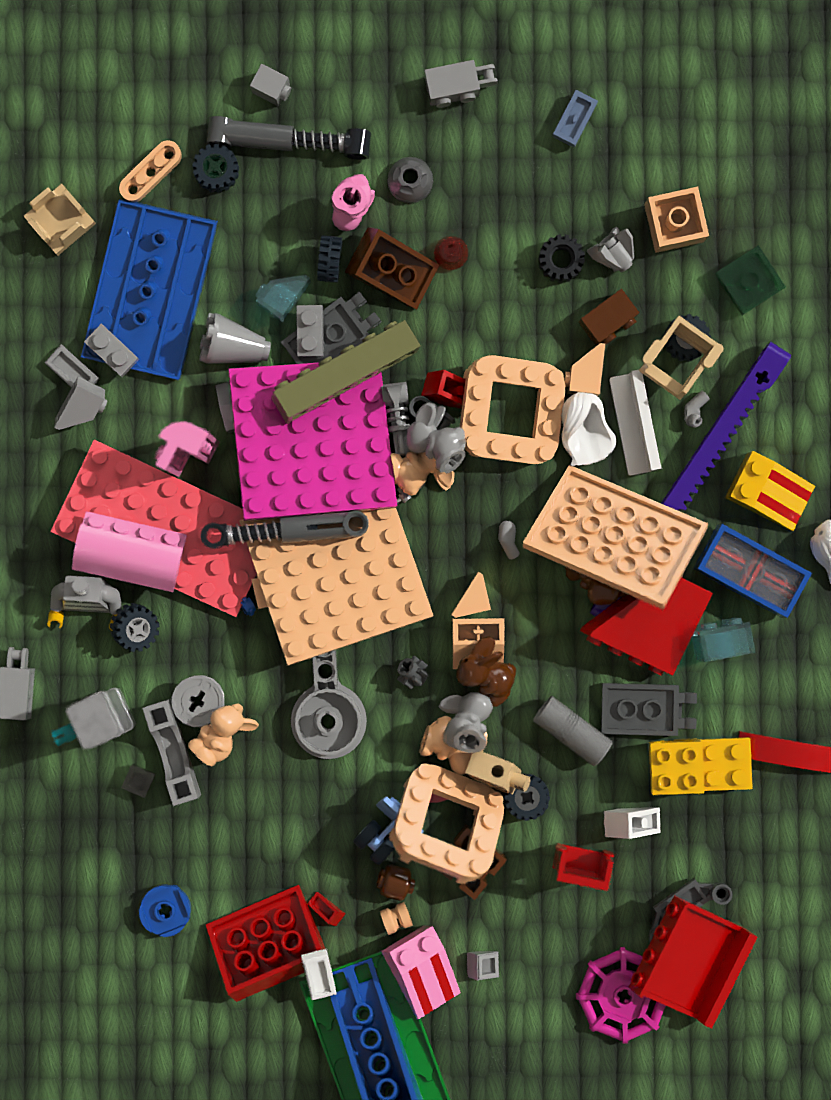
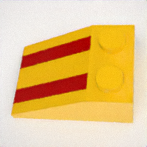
(770, 490)

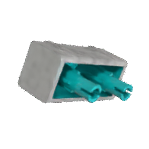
(97, 719)

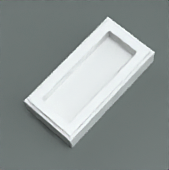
(319, 974)

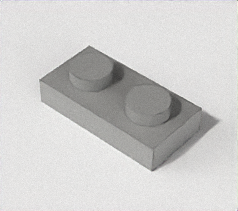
(310, 331)
(111, 350)

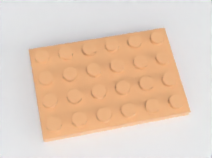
(615, 536)

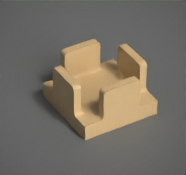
(58, 218)

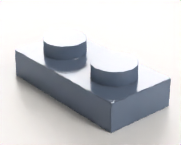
(575, 118)

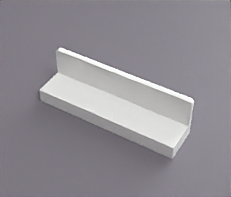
(635, 423)

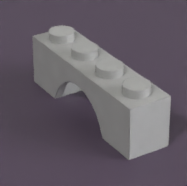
(173, 750)

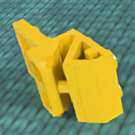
(700, 765)

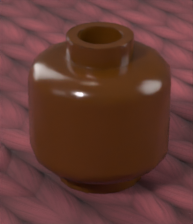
(395, 882)

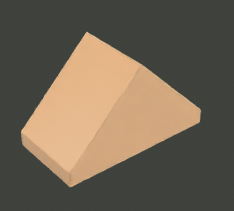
(474, 599)

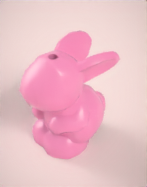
(351, 202)

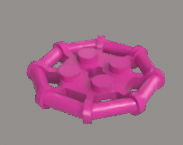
(609, 1001)

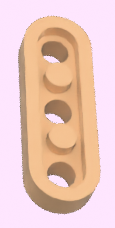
(154, 160)

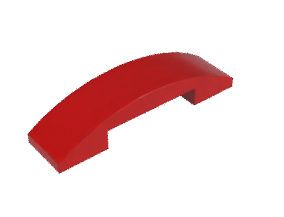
(789, 752)

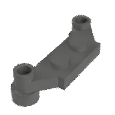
(695, 893)

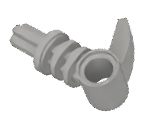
(395, 397)

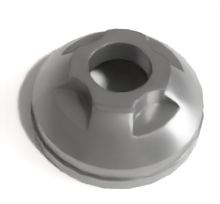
(410, 192)

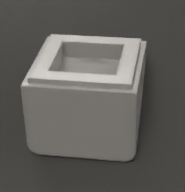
(482, 965)

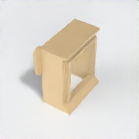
(696, 339)

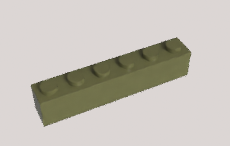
(345, 371)

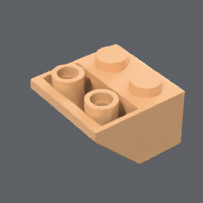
(469, 631)

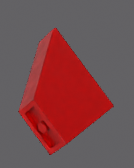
(648, 631)

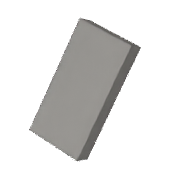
(69, 367)

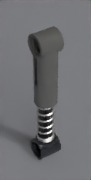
(229, 133)
(289, 529)

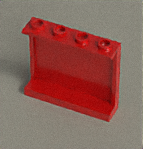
(692, 961)

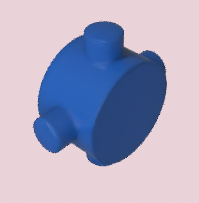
(247, 606)

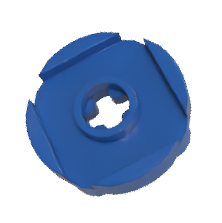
(160, 924)

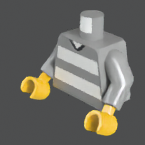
(85, 595)

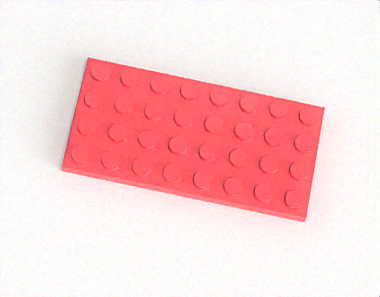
(139, 493)

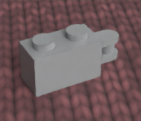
(457, 82)
(16, 686)

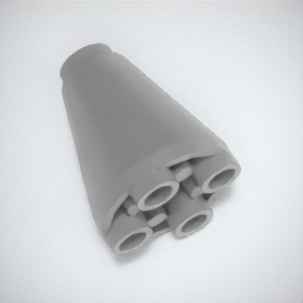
(231, 343)

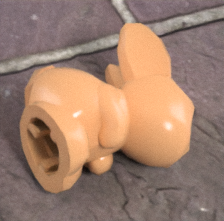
(413, 470)
(215, 739)
(433, 743)

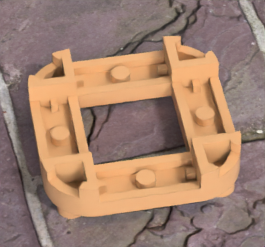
(548, 410)
(415, 846)

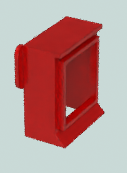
(585, 863)

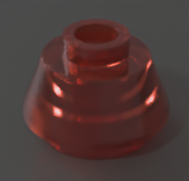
(444, 255)

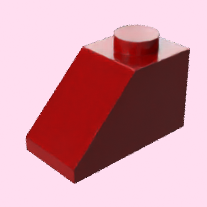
(444, 388)

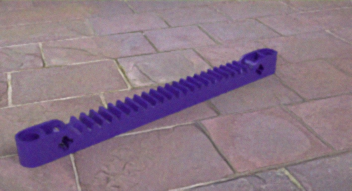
(769, 365)

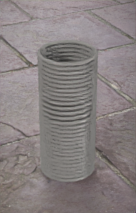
(573, 731)

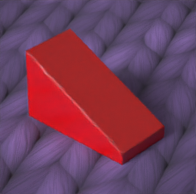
(326, 909)

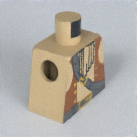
(496, 773)

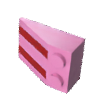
(422, 970)

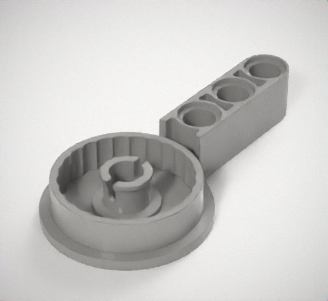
(330, 698)

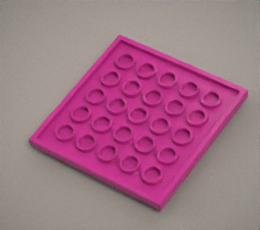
(319, 462)

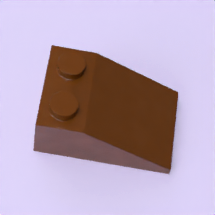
(392, 267)

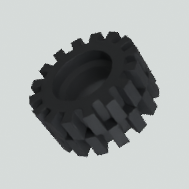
(561, 243)

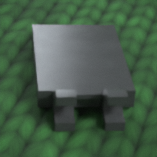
(340, 328)
(645, 709)

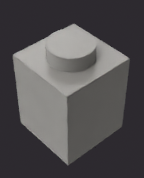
(270, 85)

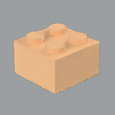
(676, 219)

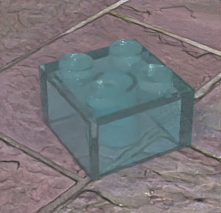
(722, 641)

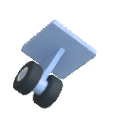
(370, 837)

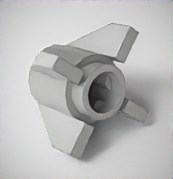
(615, 250)

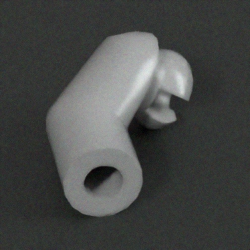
(692, 409)
(507, 538)

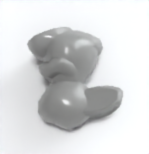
(443, 445)
(465, 730)

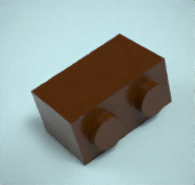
(609, 317)

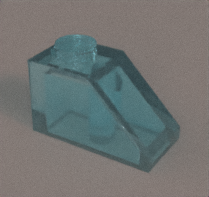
(281, 295)

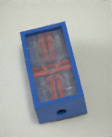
(752, 571)

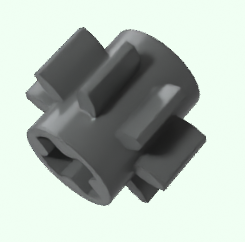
(412, 672)

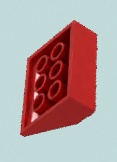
(264, 943)

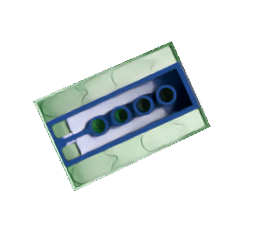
(374, 1037)

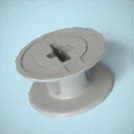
(183, 701)

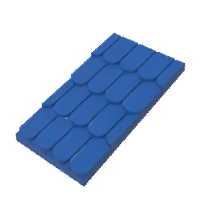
(152, 284)

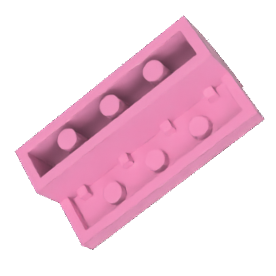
(182, 441)
(128, 551)

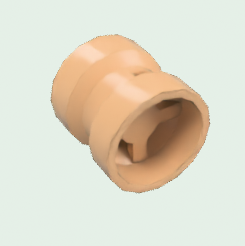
(396, 918)

